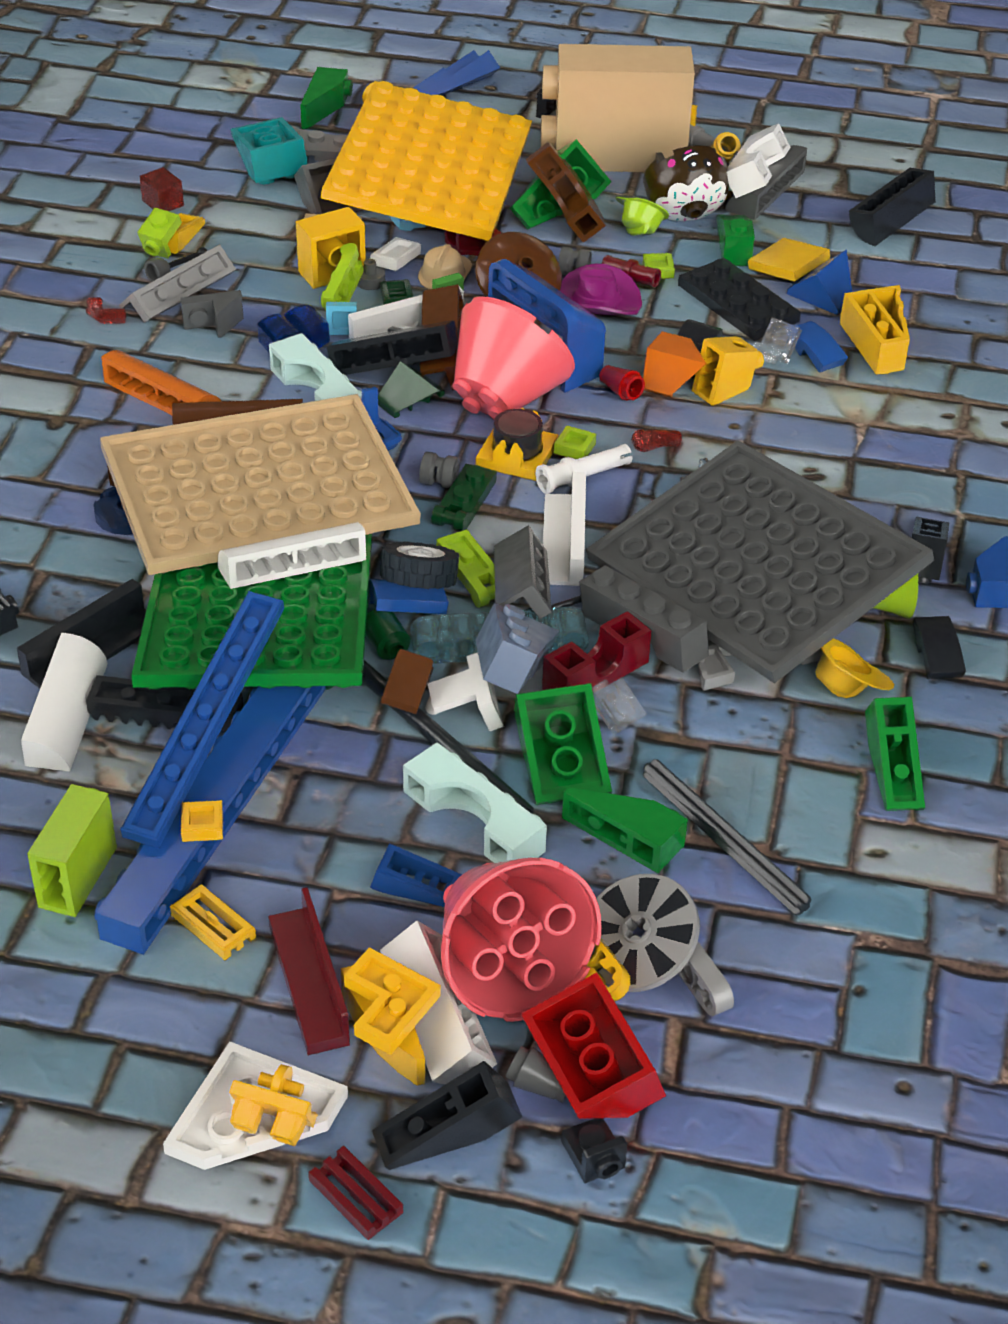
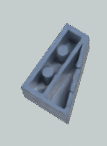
(512, 647)

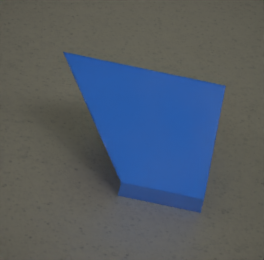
(825, 284)

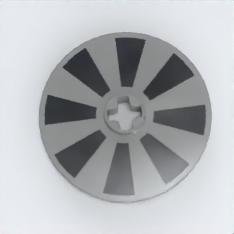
(667, 917)

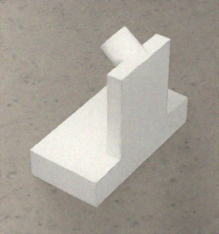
(464, 688)

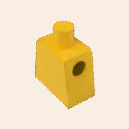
(727, 370)

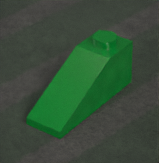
(324, 95)
(735, 238)
(895, 752)
(628, 824)

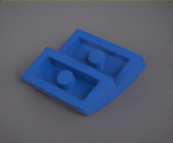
(399, 598)

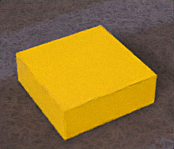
(202, 821)

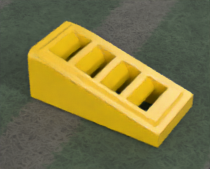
(187, 230)

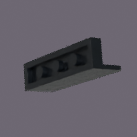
(108, 622)

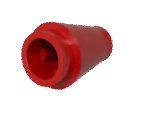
(624, 382)

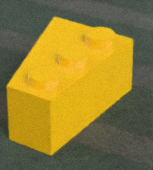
(877, 327)

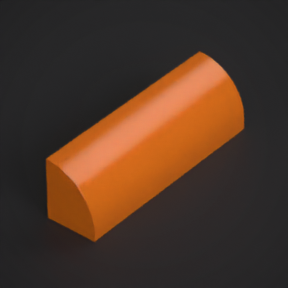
(149, 382)

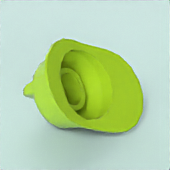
(641, 215)

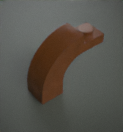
(568, 190)

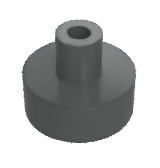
(371, 276)

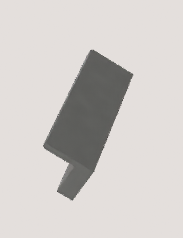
(522, 571)

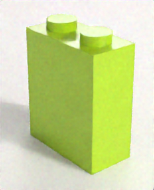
(72, 850)

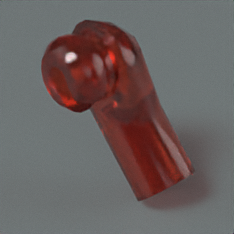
(104, 315)
(654, 439)

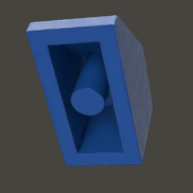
(990, 577)

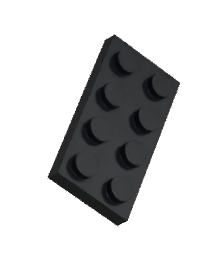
(737, 297)

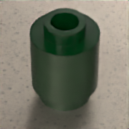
(386, 634)

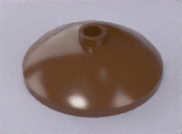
(518, 248)

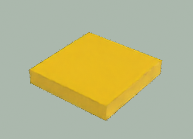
(789, 259)

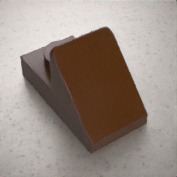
(408, 681)

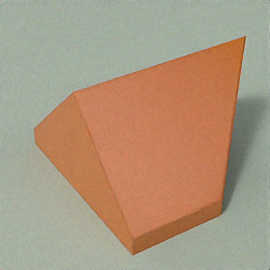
(670, 363)

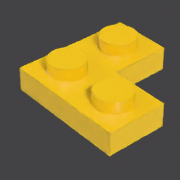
(397, 996)

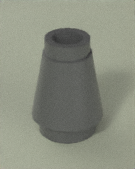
(533, 1074)

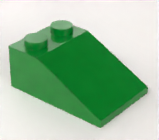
(561, 742)

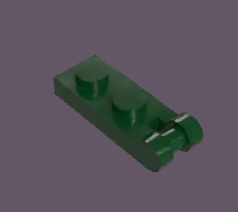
(464, 497)

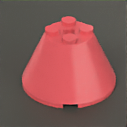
(506, 358)
(517, 935)

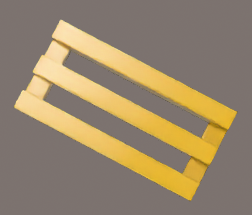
(223, 948)

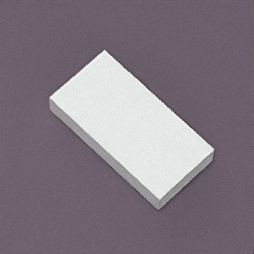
(396, 253)

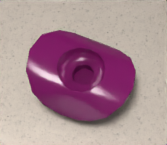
(603, 290)

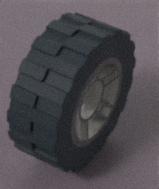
(419, 565)

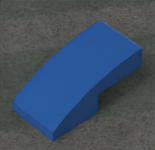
(820, 347)

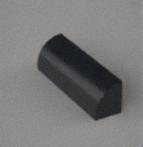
(893, 205)
(391, 347)

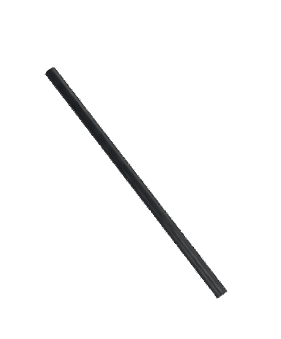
(435, 733)

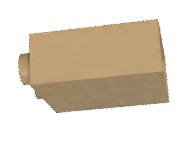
(620, 102)

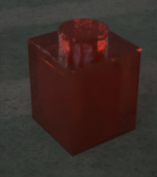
(161, 190)

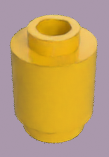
(728, 142)

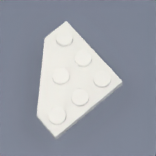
(204, 1129)

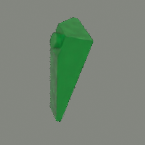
(538, 204)

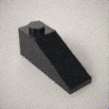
(934, 536)
(449, 1118)

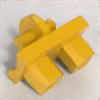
(290, 1112)

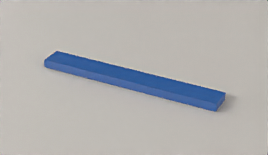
(202, 720)

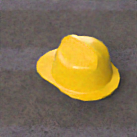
(847, 672)

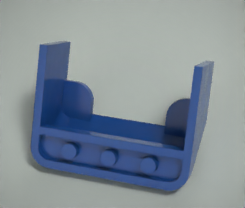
(578, 327)

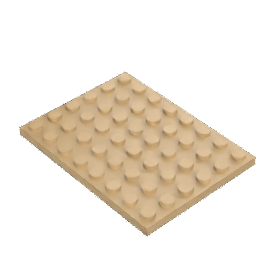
(254, 480)

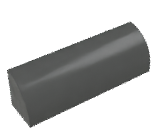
(783, 173)

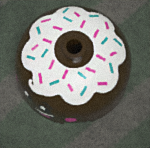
(688, 183)

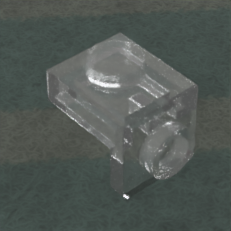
(778, 341)
(617, 705)

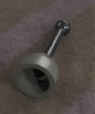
(159, 267)

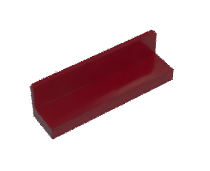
(310, 978)

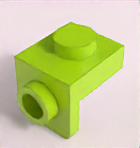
(158, 231)

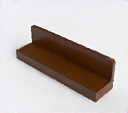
(440, 306)

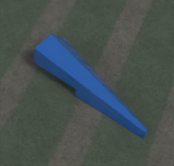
(459, 74)

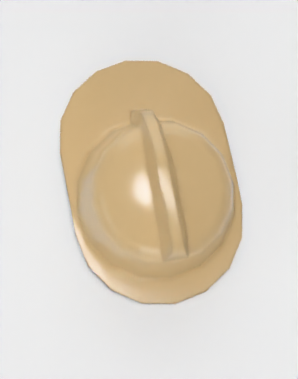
(442, 262)

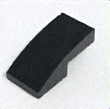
(939, 646)

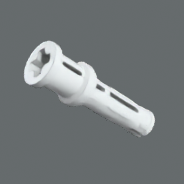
(561, 473)

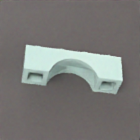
(301, 363)
(444, 781)

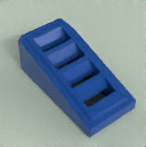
(393, 879)

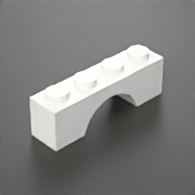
(750, 166)

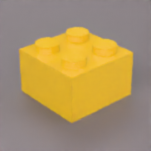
(320, 243)

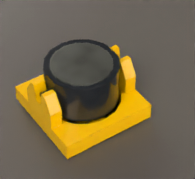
(516, 444)

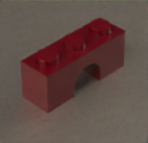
(618, 651)

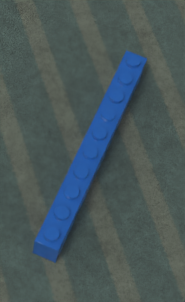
(231, 773)

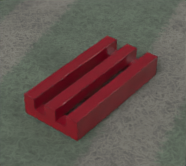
(333, 1167)

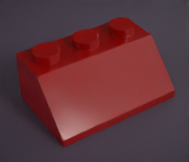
(594, 1052)

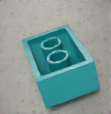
(270, 149)

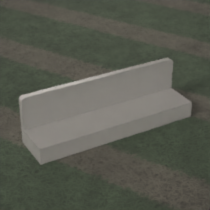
(179, 283)

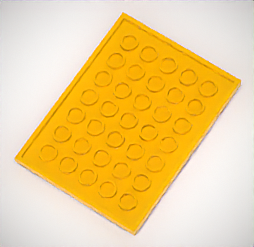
(428, 160)

